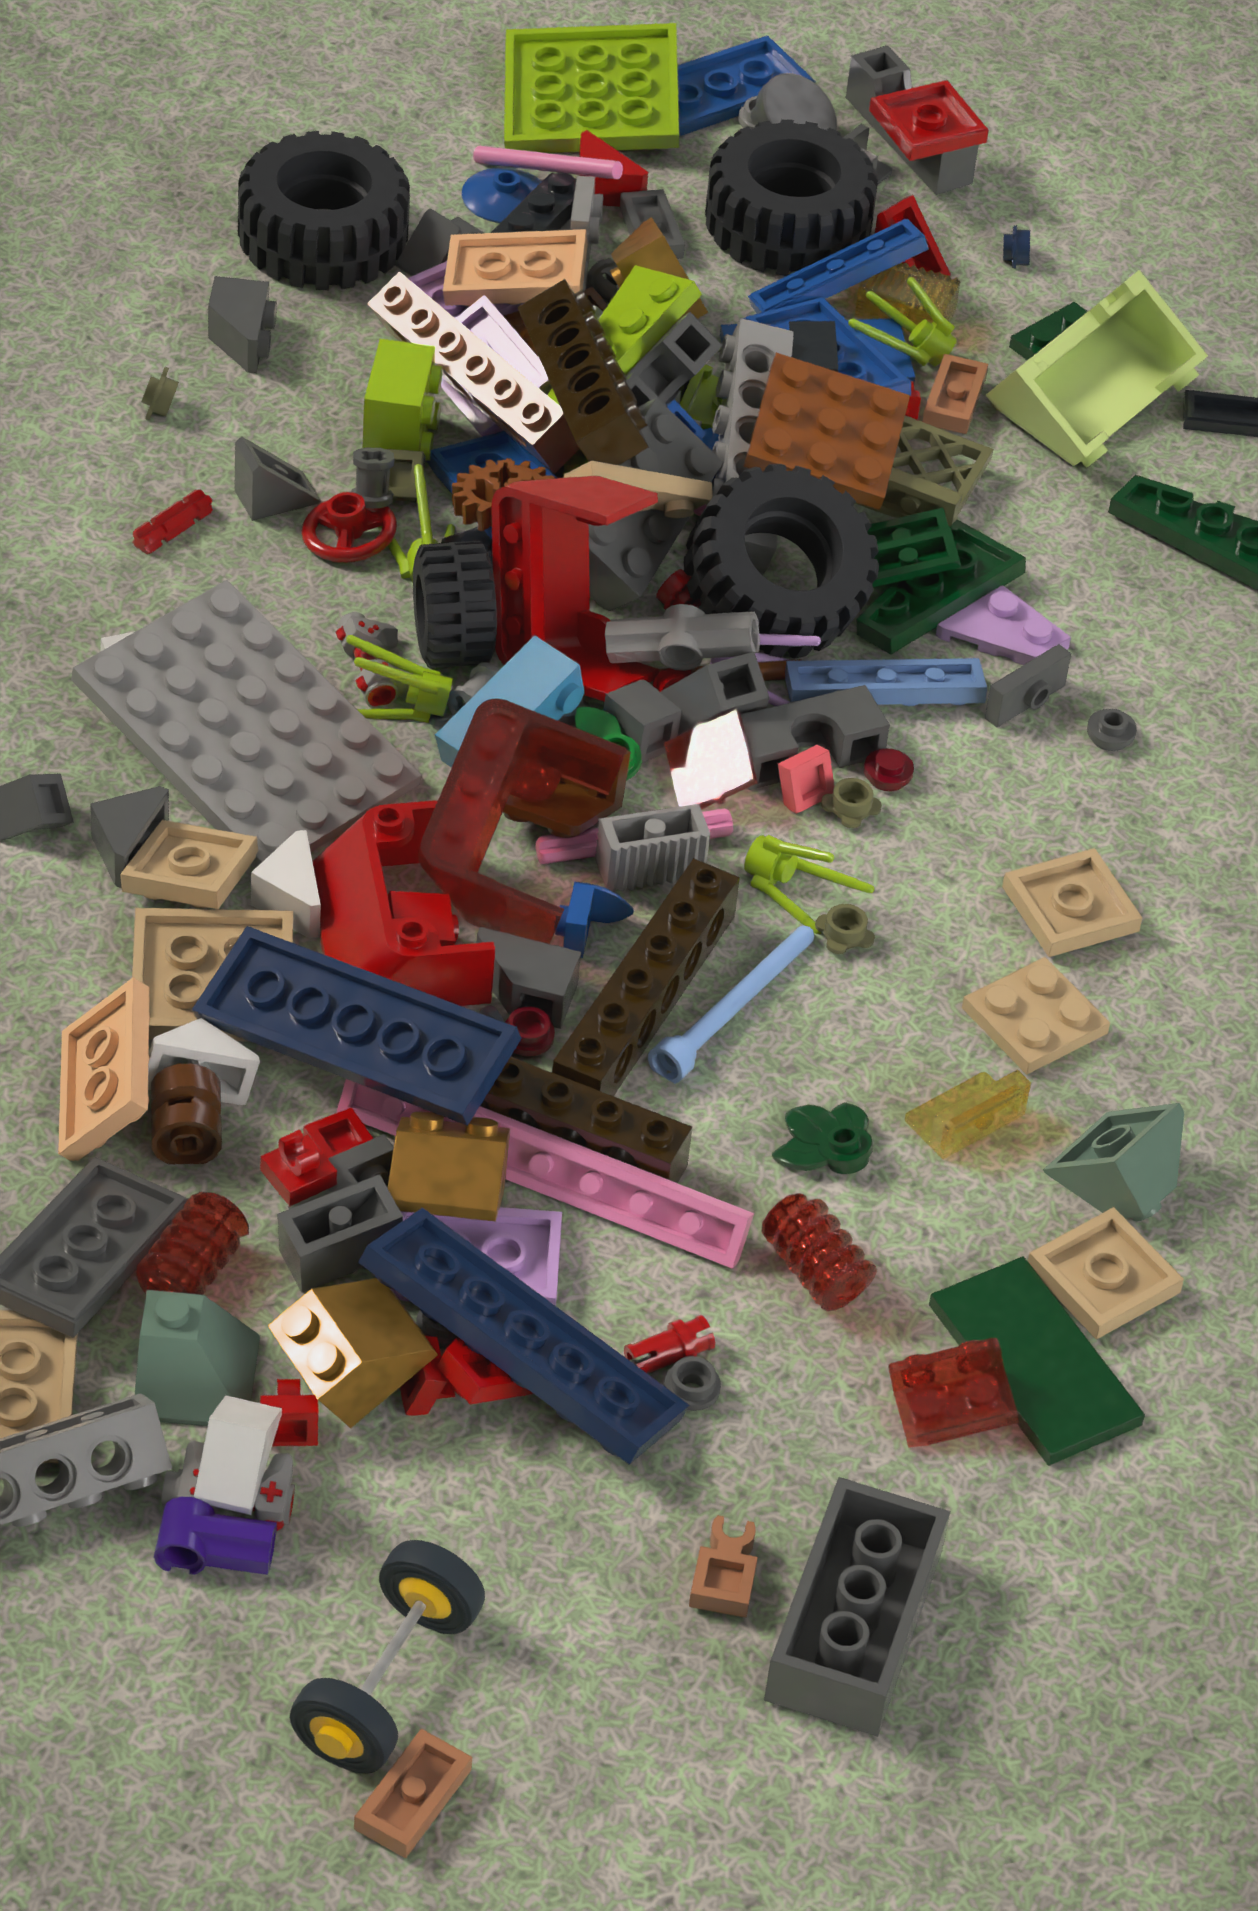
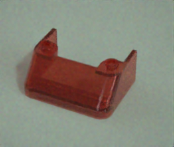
(505, 755)

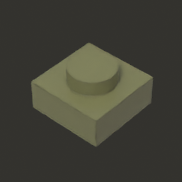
(402, 474)

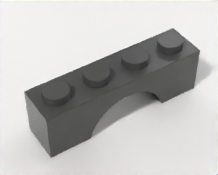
(881, 73)

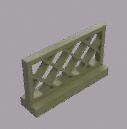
(920, 492)

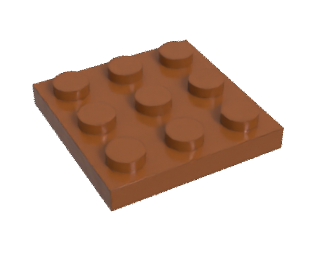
(829, 426)

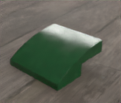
(914, 546)

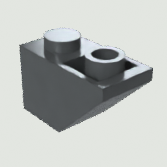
(239, 318)
(719, 690)
(533, 974)

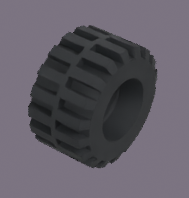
(454, 604)

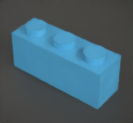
(533, 678)

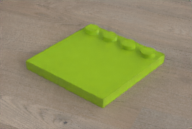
(591, 79)

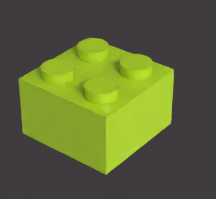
(401, 398)

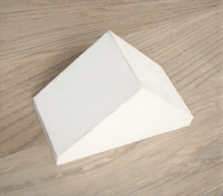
(289, 884)
(208, 1047)
(236, 1453)

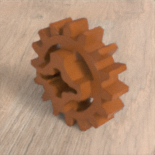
(474, 491)

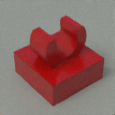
(298, 1168)
(426, 1386)
(299, 1414)

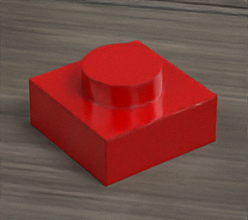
(338, 1132)

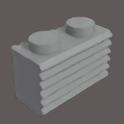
(650, 846)

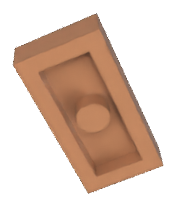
(955, 393)
(413, 1793)

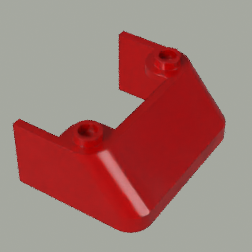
(544, 571)
(359, 920)

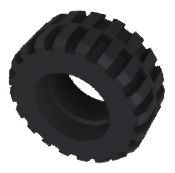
(789, 195)
(323, 247)
(812, 518)

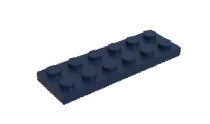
(357, 1025)
(524, 1335)

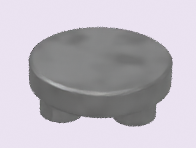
(796, 99)

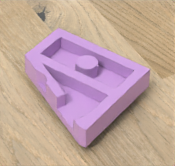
(1004, 627)

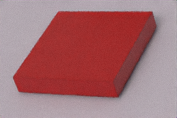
(928, 120)

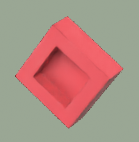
(806, 778)

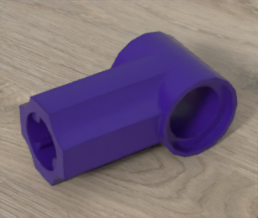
(198, 1537)

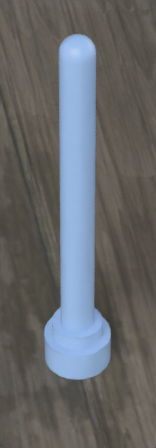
(679, 1051)

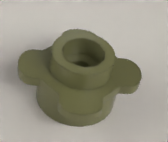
(159, 394)
(851, 802)
(845, 928)

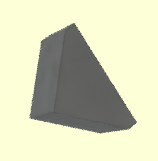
(269, 483)
(124, 825)

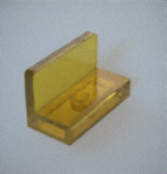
(970, 1111)

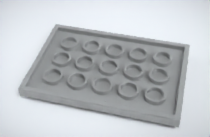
(244, 723)

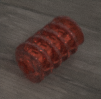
(193, 1246)
(818, 1251)

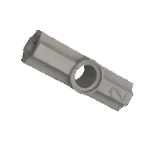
(682, 637)

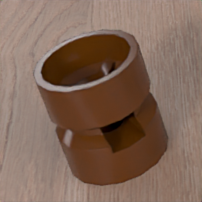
(186, 1114)

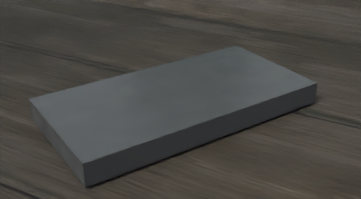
(84, 1246)

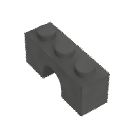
(672, 360)
(840, 721)

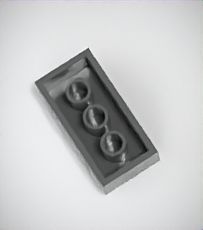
(632, 549)
(857, 1606)

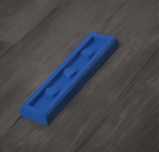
(843, 268)

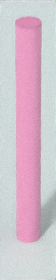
(548, 162)

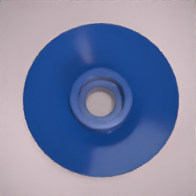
(497, 192)

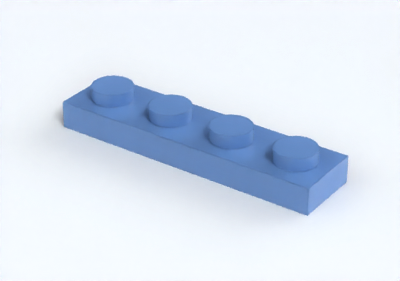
(891, 680)

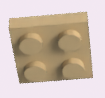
(189, 864)
(1072, 902)
(1035, 1015)
(1105, 1273)

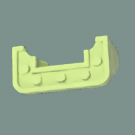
(1100, 372)

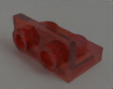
(952, 1393)

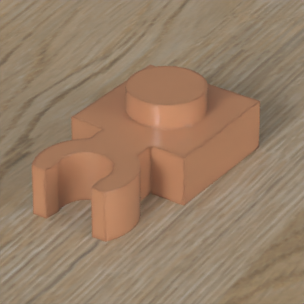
(725, 1572)

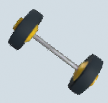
(345, 1721)

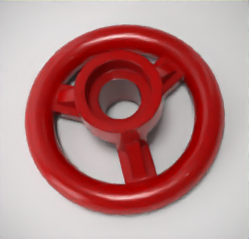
(349, 519)

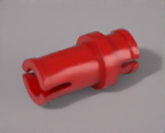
(671, 1344)

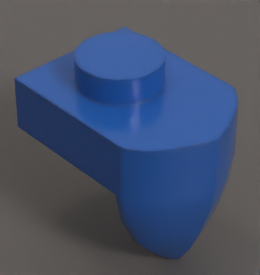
(589, 904)

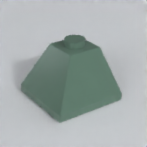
(1124, 1160)
(193, 1356)

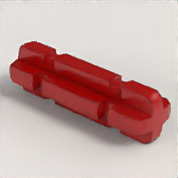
(172, 521)

